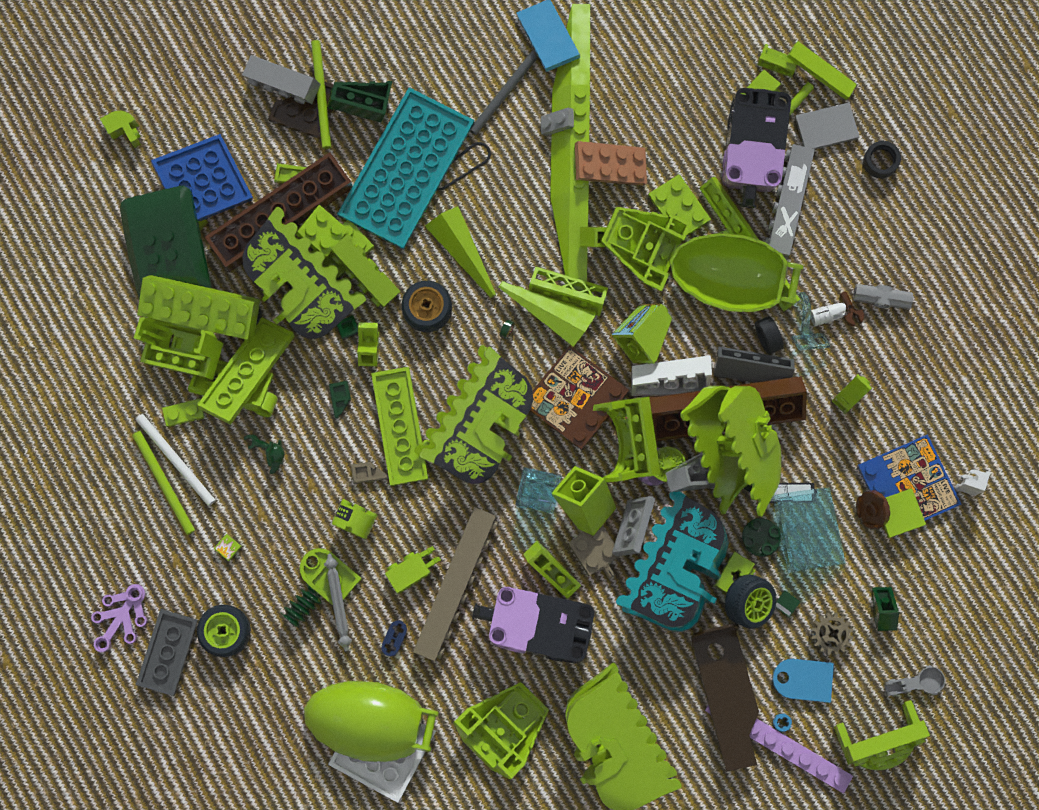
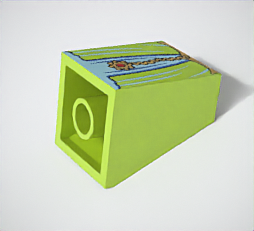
(643, 333)

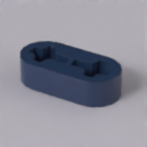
(390, 635)

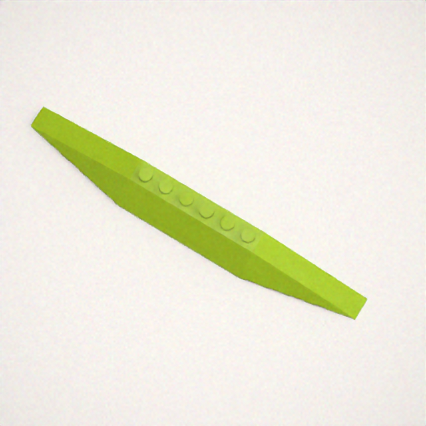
(569, 195)

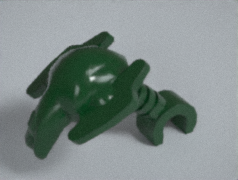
(274, 451)

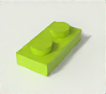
(182, 413)

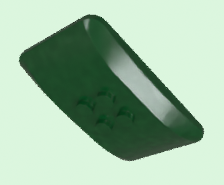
(164, 237)

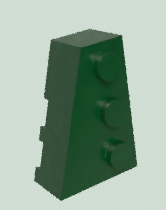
(360, 99)

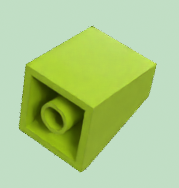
(585, 499)

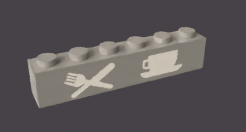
(790, 199)

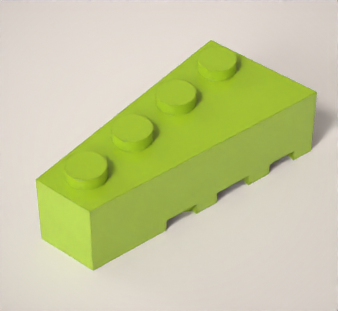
(364, 271)

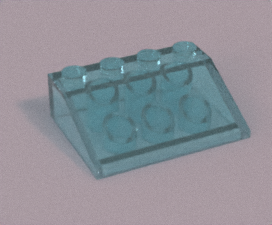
(808, 529)

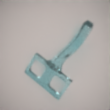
(806, 333)

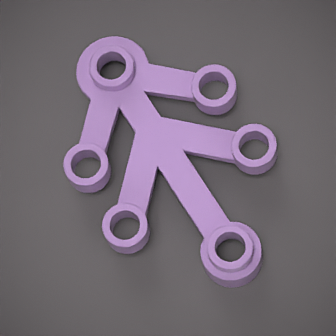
(121, 615)

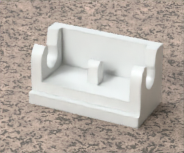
(974, 485)

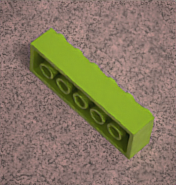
(198, 307)

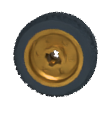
(435, 297)

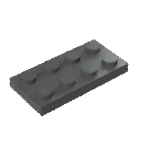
(167, 652)

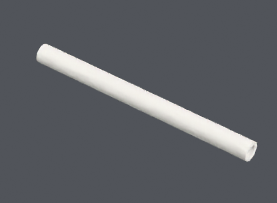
(175, 460)

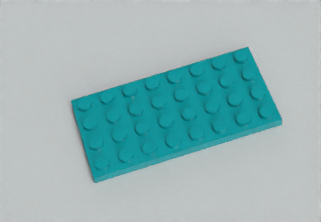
(406, 168)

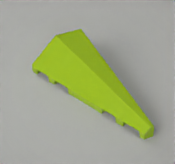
(455, 237)
(563, 318)

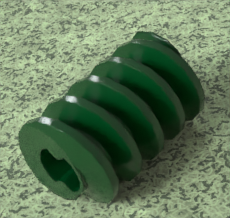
(302, 606)

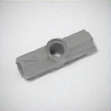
(883, 296)

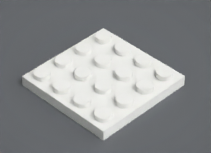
(384, 777)

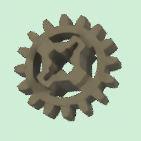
(826, 626)

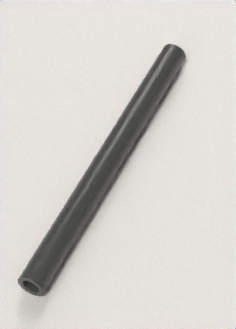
(504, 92)

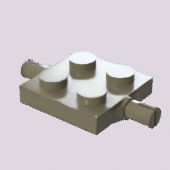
(594, 551)

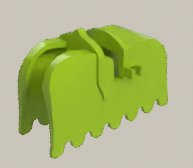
(746, 452)
(628, 763)

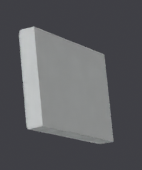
(827, 126)
(633, 526)

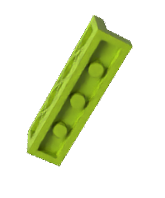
(566, 292)

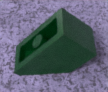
(885, 609)

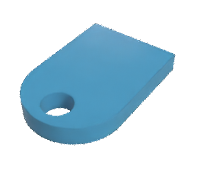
(805, 680)

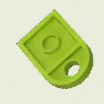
(318, 577)

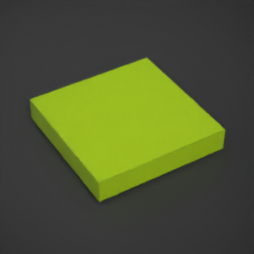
(904, 513)

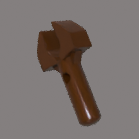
(851, 310)

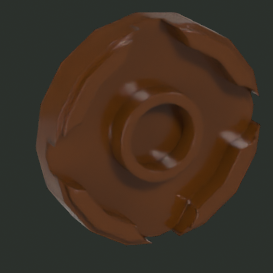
(873, 509)

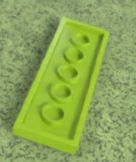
(245, 371)
(399, 425)

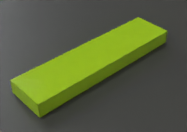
(821, 70)

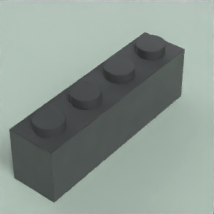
(751, 366)

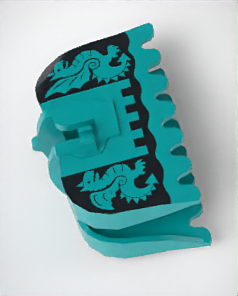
(666, 588)

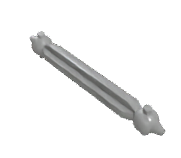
(337, 601)

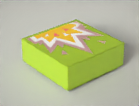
(227, 547)

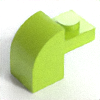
(119, 123)
(368, 344)

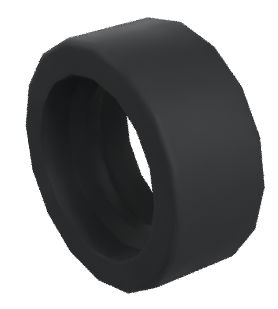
(882, 145)
(769, 335)

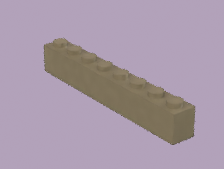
(455, 584)

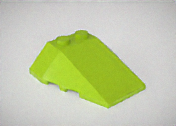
(645, 242)
(503, 728)

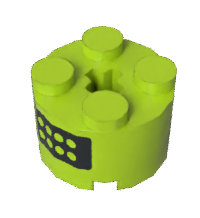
(354, 519)

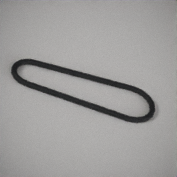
(477, 143)

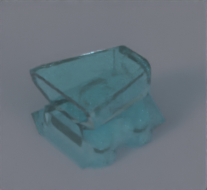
(536, 490)

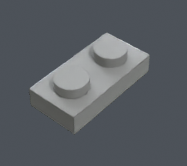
(557, 121)

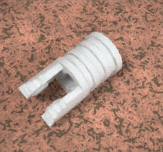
(827, 314)

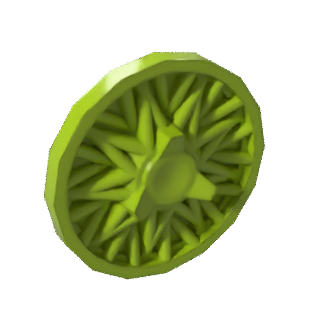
(668, 459)

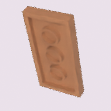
(610, 163)

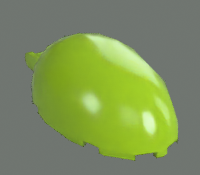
(734, 272)
(368, 721)

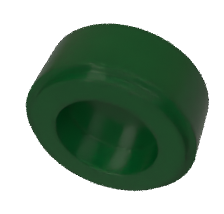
(507, 329)

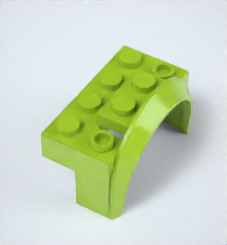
(191, 351)
(635, 438)
(901, 740)

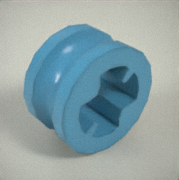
(783, 728)

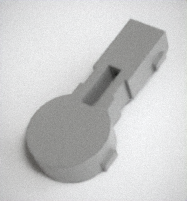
(929, 680)

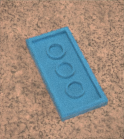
(548, 35)

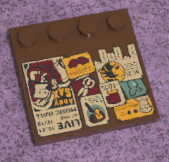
(568, 394)

